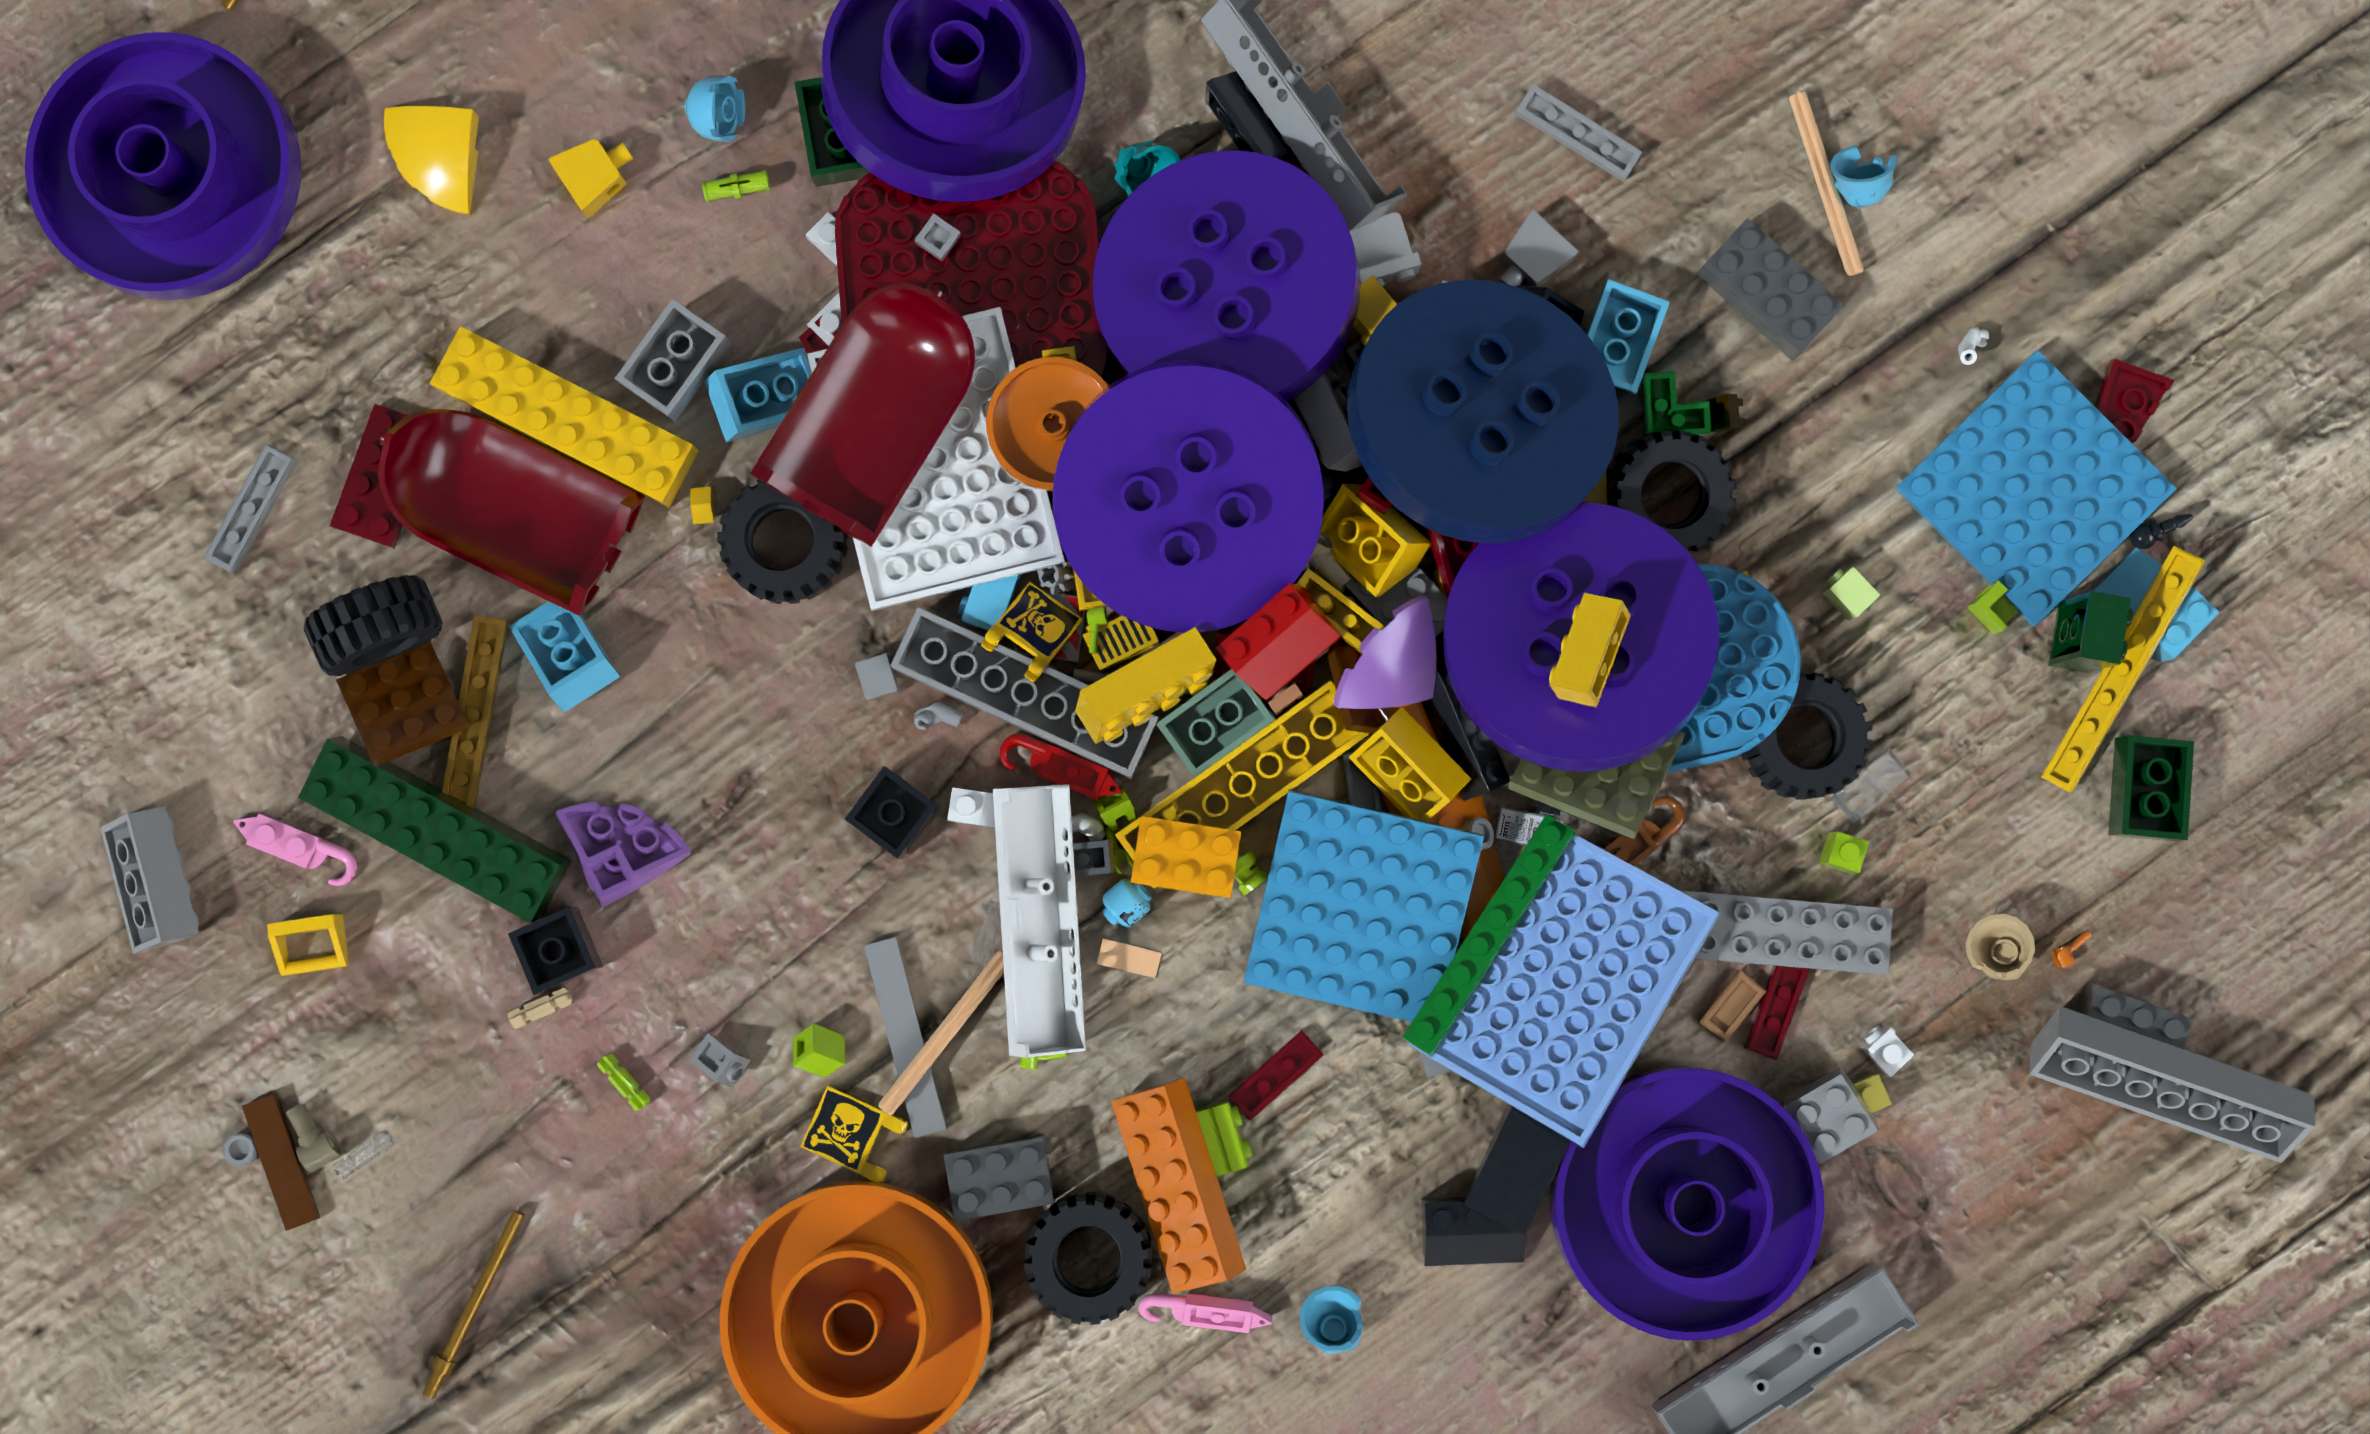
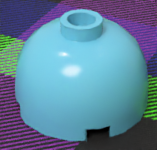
(716, 108)

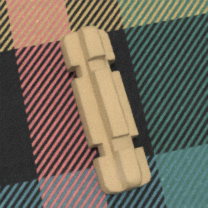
(539, 1007)

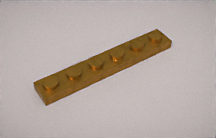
(477, 703)

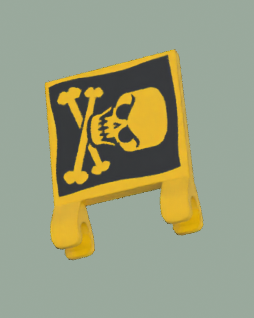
(1036, 625)
(847, 1130)

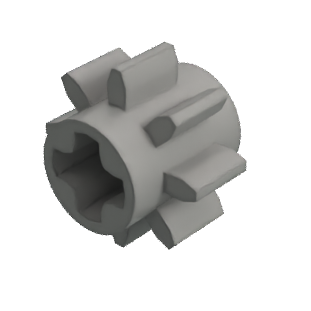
(1057, 577)

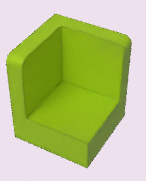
(1993, 607)
(818, 1050)

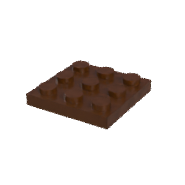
(402, 704)

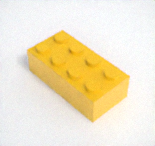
(1145, 686)

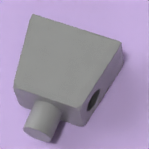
(1535, 253)

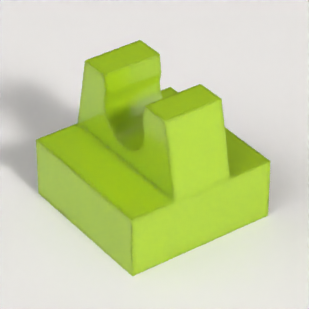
(1114, 807)

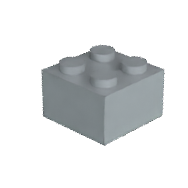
(1831, 1114)

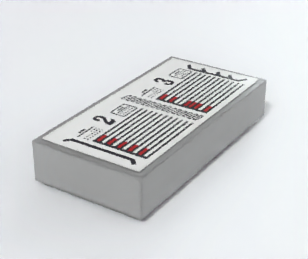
(1517, 825)

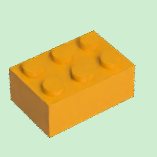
(1185, 857)

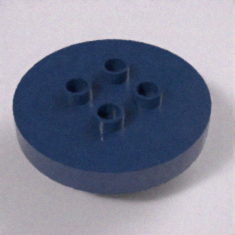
(1482, 411)

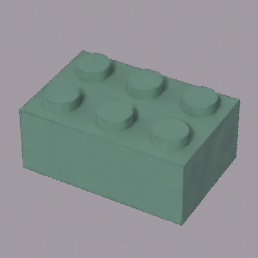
(1216, 722)

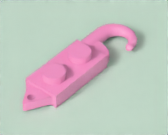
(295, 845)
(1207, 1311)

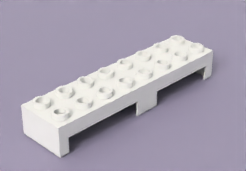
(1038, 919)

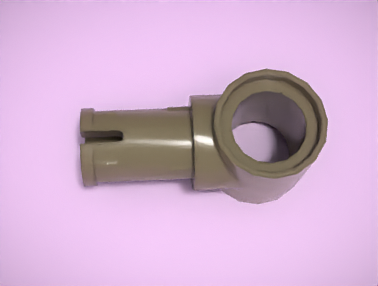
(1324, 563)
(316, 1145)

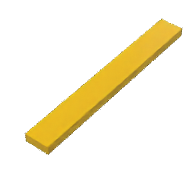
(2117, 682)

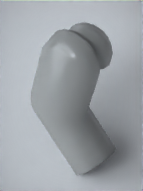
(936, 713)

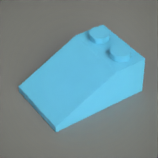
(1626, 331)
(757, 392)
(2133, 579)
(564, 654)

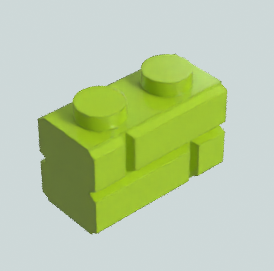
(1222, 1138)

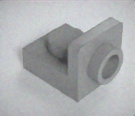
(719, 1061)

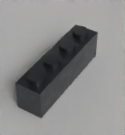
(1464, 740)

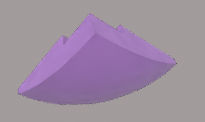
(1394, 663)
(619, 847)

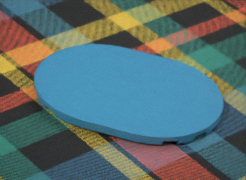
(1752, 673)

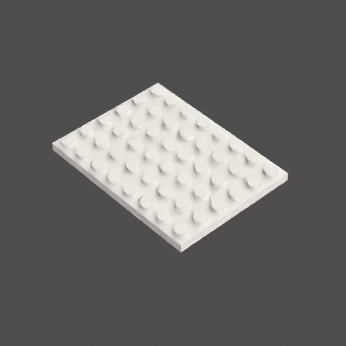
(963, 511)

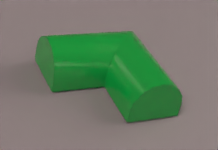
(1664, 413)

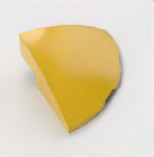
(435, 151)

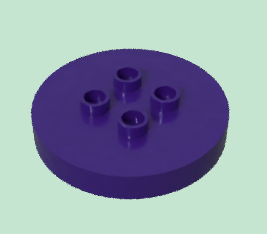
(953, 91)
(163, 166)
(1230, 268)
(1188, 495)
(1519, 603)
(1689, 1205)

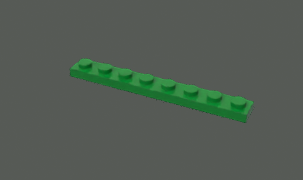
(1488, 935)

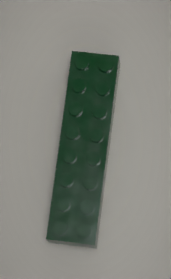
(435, 829)

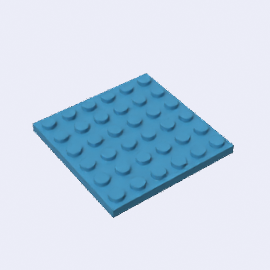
(2035, 488)
(1361, 906)

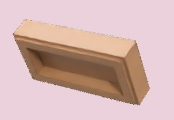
(1732, 1006)

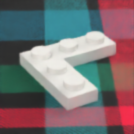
(823, 237)

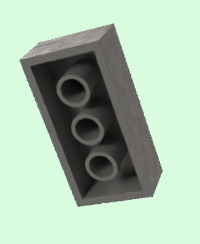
(1770, 289)

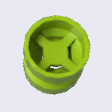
(1249, 873)

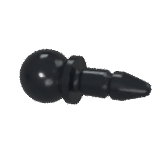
(2146, 535)

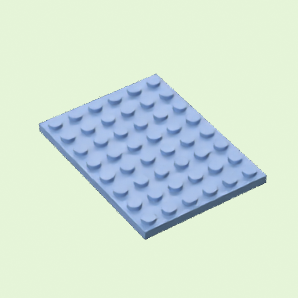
(1577, 990)

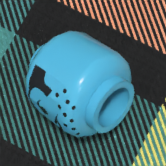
(1126, 903)

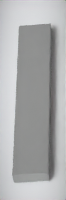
(904, 1033)

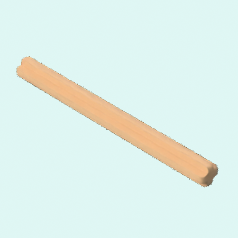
(1825, 183)
(943, 1035)

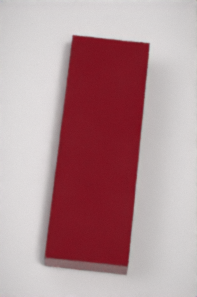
(1776, 1010)
(1275, 1075)

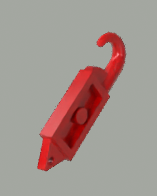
(1062, 767)

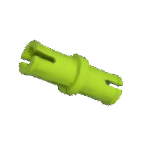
(735, 185)

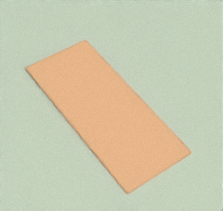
(1129, 958)

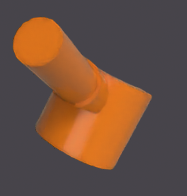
(2063, 955)

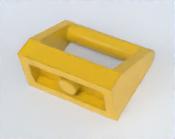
(277, 936)

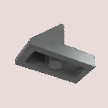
(1093, 858)

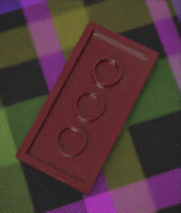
(361, 504)

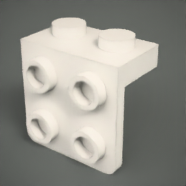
(1385, 250)

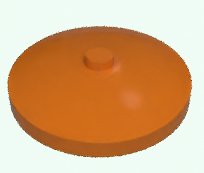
(1035, 413)

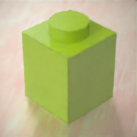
(1844, 852)

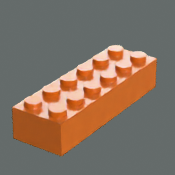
(1178, 1186)

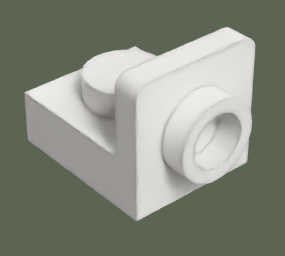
(1886, 1049)

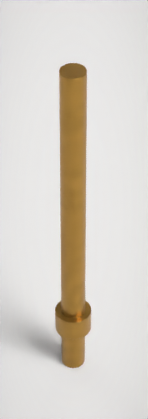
(445, 1362)

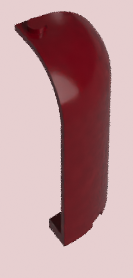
(872, 409)
(506, 503)

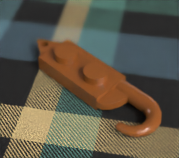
(1649, 835)

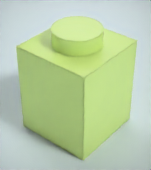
(1850, 592)

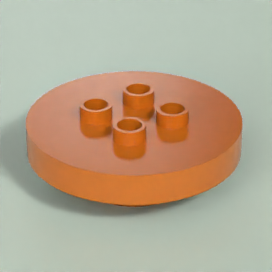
(856, 1314)

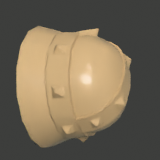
(2000, 946)

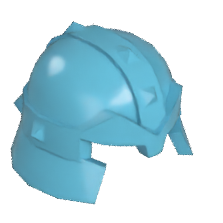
(1862, 183)
(1332, 1319)

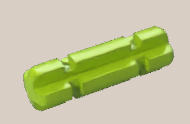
(623, 1082)

